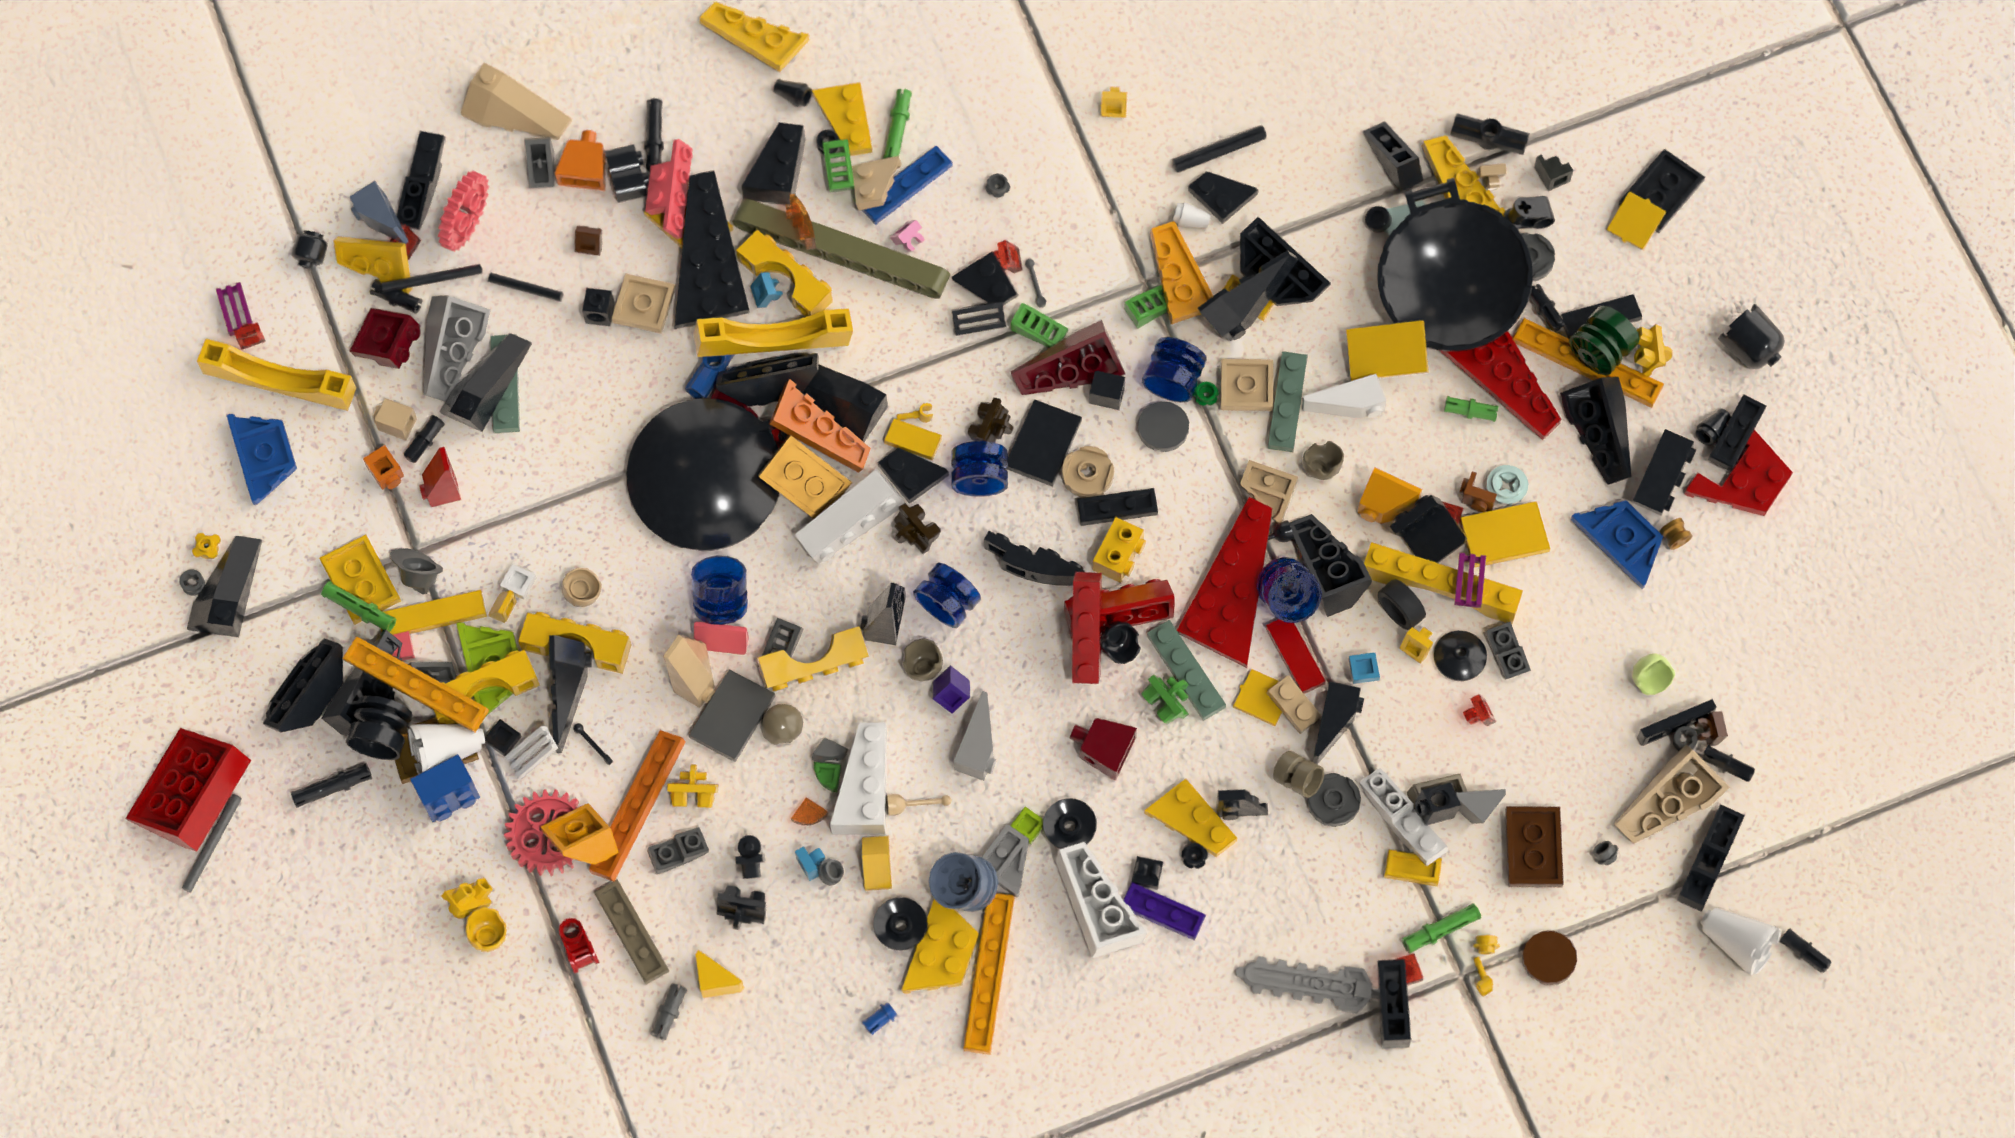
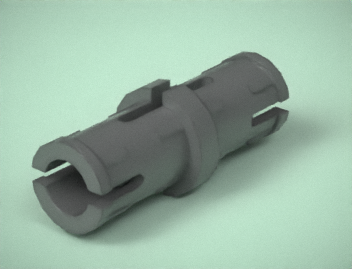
(668, 1011)

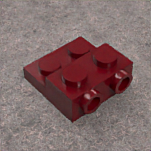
(386, 337)

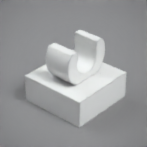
(518, 581)

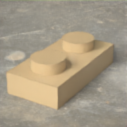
(1294, 704)

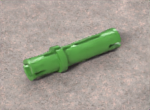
(899, 116)
(368, 612)
(1431, 933)

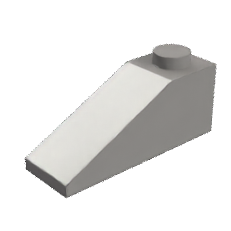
(976, 750)

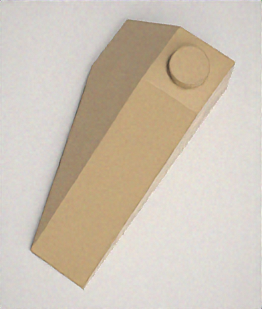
(505, 103)
(690, 670)
(1675, 792)

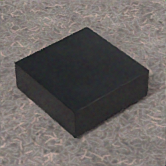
(502, 737)

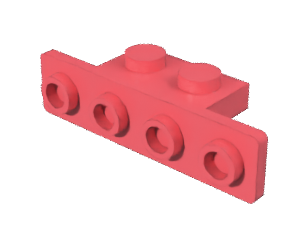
(669, 188)

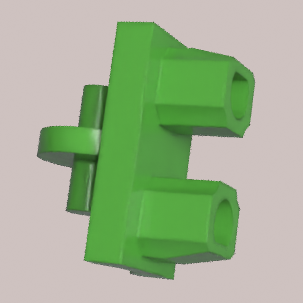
(1172, 708)

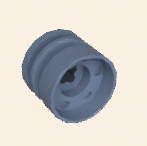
(951, 875)

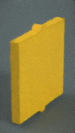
(1636, 220)
(1255, 700)

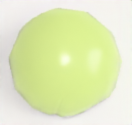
(1653, 674)

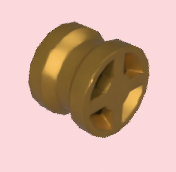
(1676, 533)

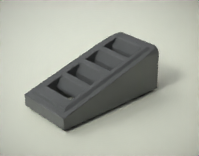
(782, 624)

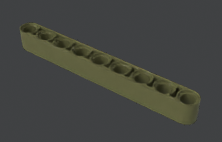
(845, 250)

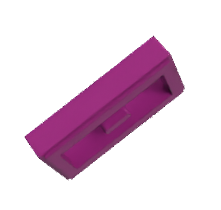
(229, 291)
(1472, 559)

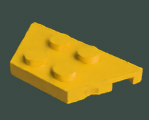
(943, 952)

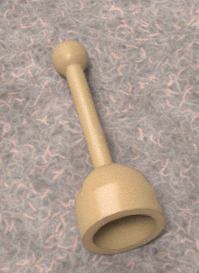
(896, 803)

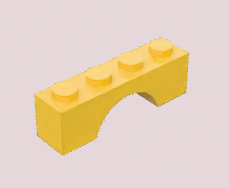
(762, 255)
(609, 648)
(844, 648)
(511, 673)

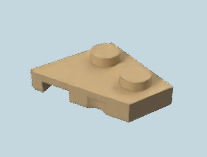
(1269, 487)

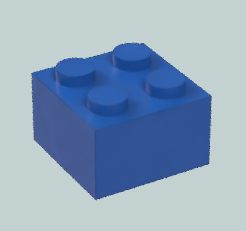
(445, 789)

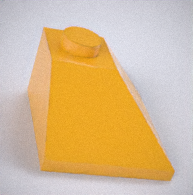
(1387, 497)
(582, 835)

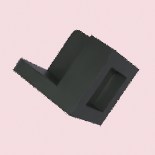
(1553, 172)

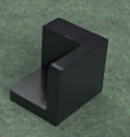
(1107, 390)

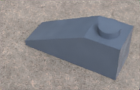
(377, 212)

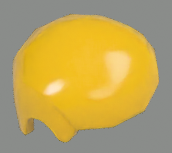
(485, 929)

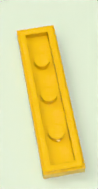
(438, 613)

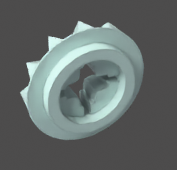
(1508, 474)

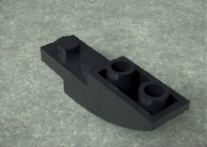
(422, 180)
(1043, 567)

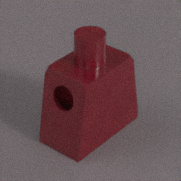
(1105, 745)

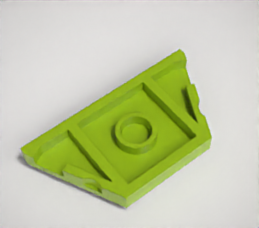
(483, 646)

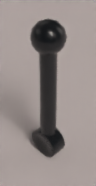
(579, 728)

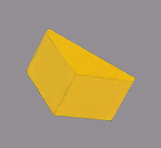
(876, 863)
(715, 979)

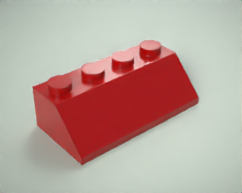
(1132, 604)

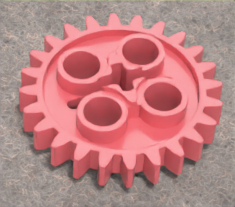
(469, 196)
(524, 829)

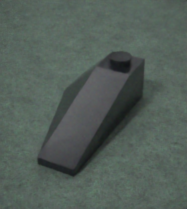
(570, 671)

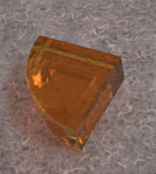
(809, 813)

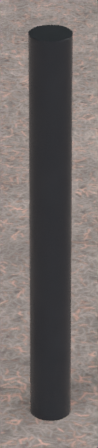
(431, 278)

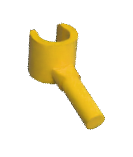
(918, 414)
(1484, 985)

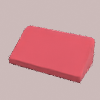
(722, 637)

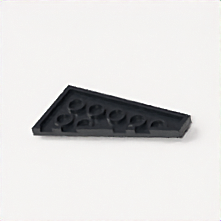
(709, 267)

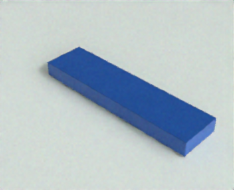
(911, 182)

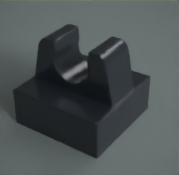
(1147, 872)

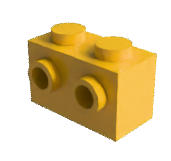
(1118, 550)

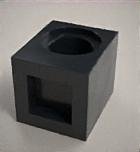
(598, 307)
(1444, 797)

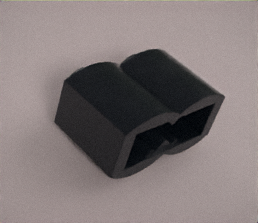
(626, 173)

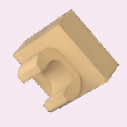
(1492, 175)

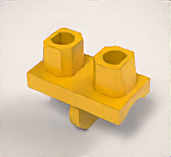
(1652, 350)
(680, 791)
(468, 897)

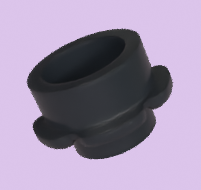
(1192, 849)

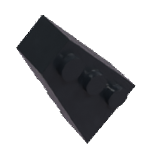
(777, 167)
(1664, 472)

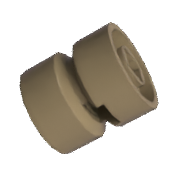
(1298, 773)

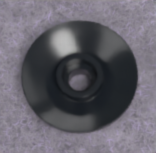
(1456, 666)
(1069, 812)
(900, 911)

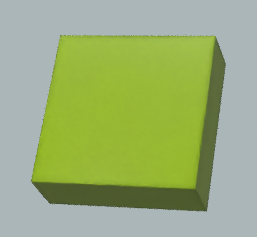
(1028, 824)

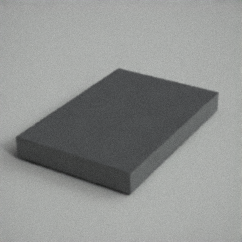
(732, 715)

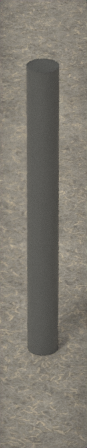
(211, 843)

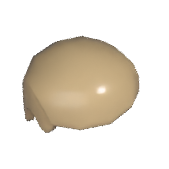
(581, 587)

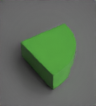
(828, 775)

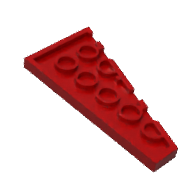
(1506, 377)
(1228, 598)

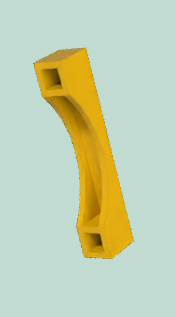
(729, 337)
(311, 385)
(1386, 564)

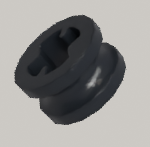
(830, 136)

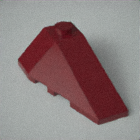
(1070, 362)

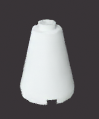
(439, 742)
(1741, 938)

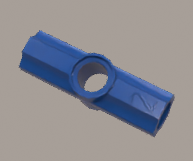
(706, 376)

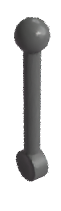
(1041, 301)

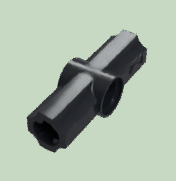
(1504, 137)

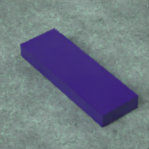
(1164, 911)

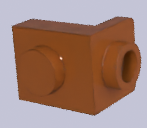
(1477, 498)

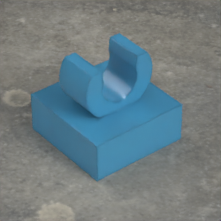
(764, 290)
(1364, 668)
(810, 861)

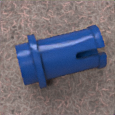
(879, 1018)

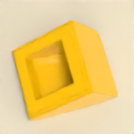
(503, 606)

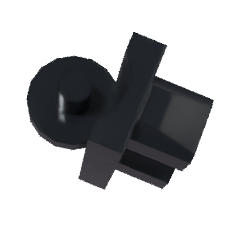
(749, 849)
(741, 909)

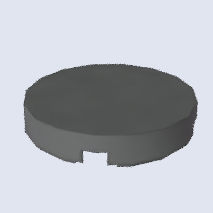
(1541, 254)
(1163, 426)
(1335, 801)

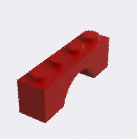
(1086, 628)

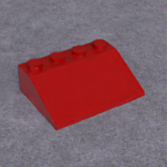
(189, 788)

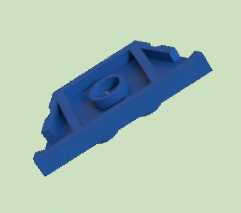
(263, 453)
(1623, 537)

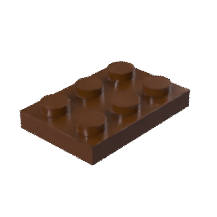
(1534, 846)

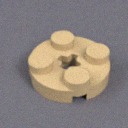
(1082, 459)

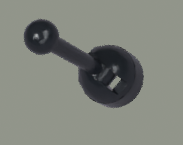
(1282, 532)

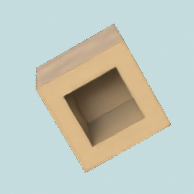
(395, 419)

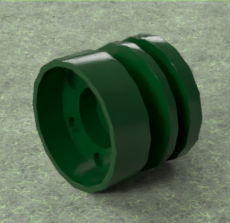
(1604, 340)

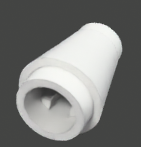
(1190, 216)

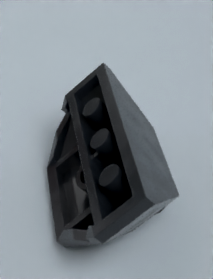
(1262, 244)
(764, 379)
(307, 688)

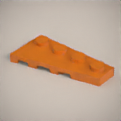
(809, 424)

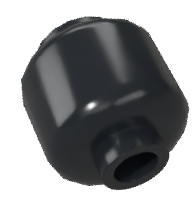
(309, 249)

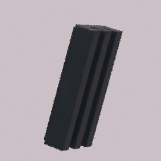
(978, 328)

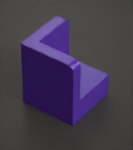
(951, 689)

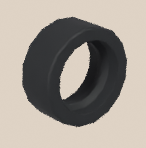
(1401, 604)

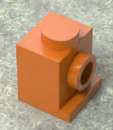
(382, 461)

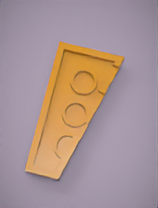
(1179, 273)

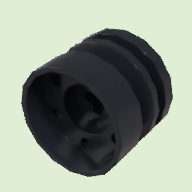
(379, 728)

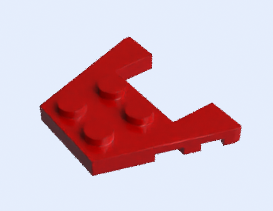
(1752, 483)

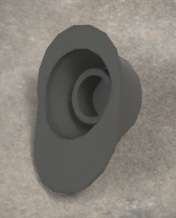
(416, 569)

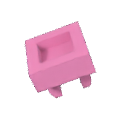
(906, 233)

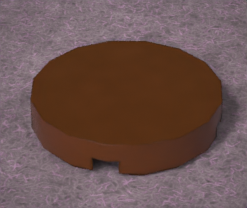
(1549, 957)

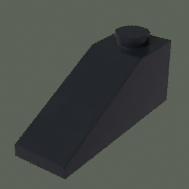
(1395, 156)
(1338, 715)
(1393, 1004)

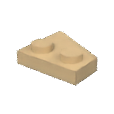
(873, 181)

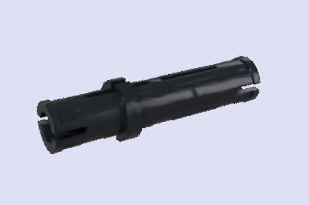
(653, 143)
(326, 787)

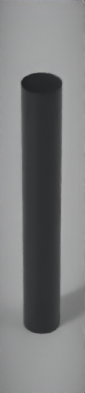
(525, 287)

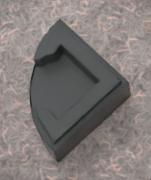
(829, 751)

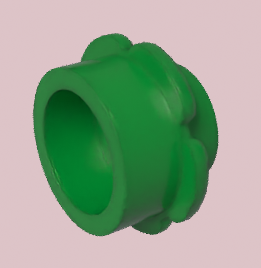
(1206, 387)

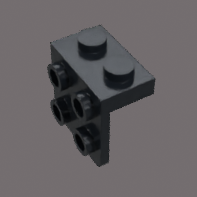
(1429, 529)

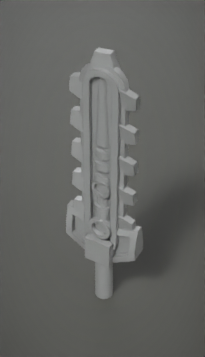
(1348, 988)

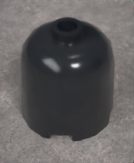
(1754, 339)

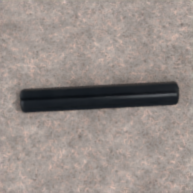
(1219, 148)

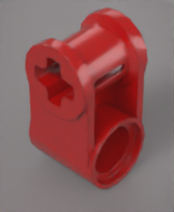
(578, 949)

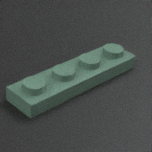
(1287, 401)
(507, 413)
(1185, 667)

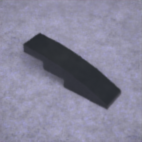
(1710, 858)

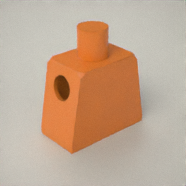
(583, 163)

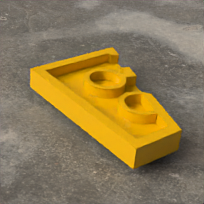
(846, 114)
(378, 258)
(1192, 816)

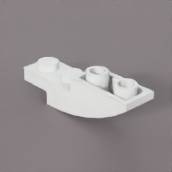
(1402, 817)

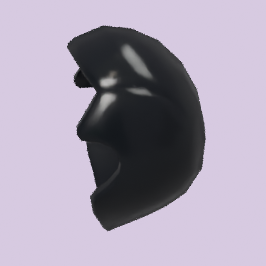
(1120, 642)

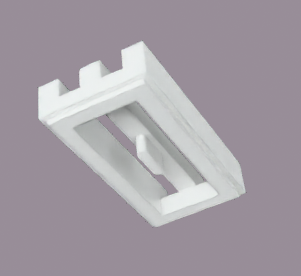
(527, 743)

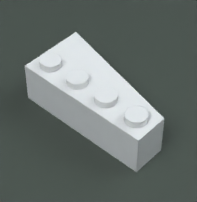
(850, 517)
(863, 789)
(1100, 910)

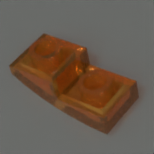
(801, 220)

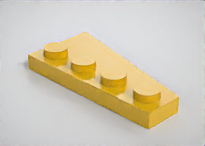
(765, 41)
(1449, 163)

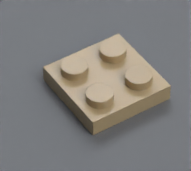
(643, 303)
(1247, 384)

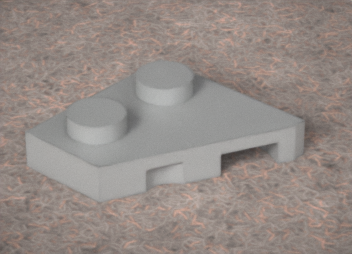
(1008, 858)

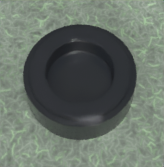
(1378, 219)

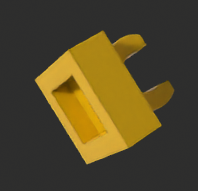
(1114, 103)
(1417, 644)

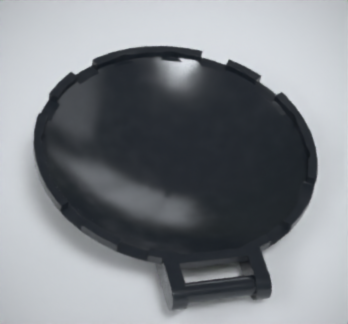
(1455, 270)
(699, 472)

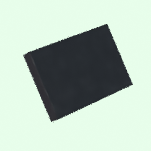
(1667, 185)
(1043, 442)

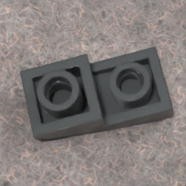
(1507, 651)
(678, 851)

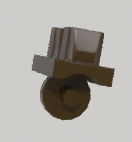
(994, 423)
(912, 529)

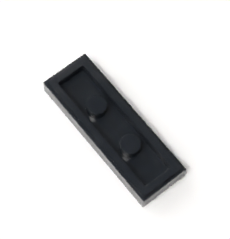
(1625, 305)
(1737, 432)
(1120, 505)
(1673, 723)

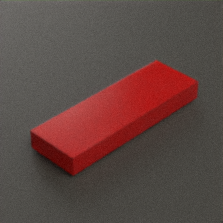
(1295, 655)

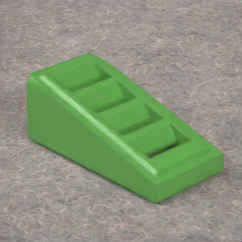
(839, 185)
(1132, 304)
(1043, 320)

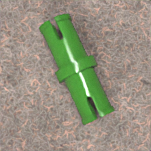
(1471, 408)

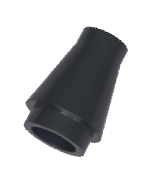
(794, 92)
(1712, 427)

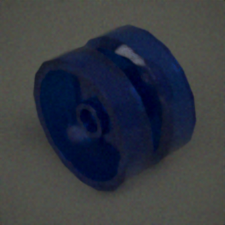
(979, 468)
(947, 595)

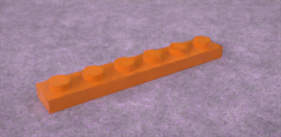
(640, 801)

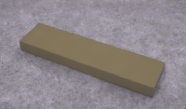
(631, 932)

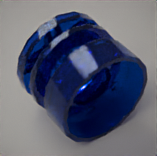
(1174, 369)
(719, 590)
(1292, 602)

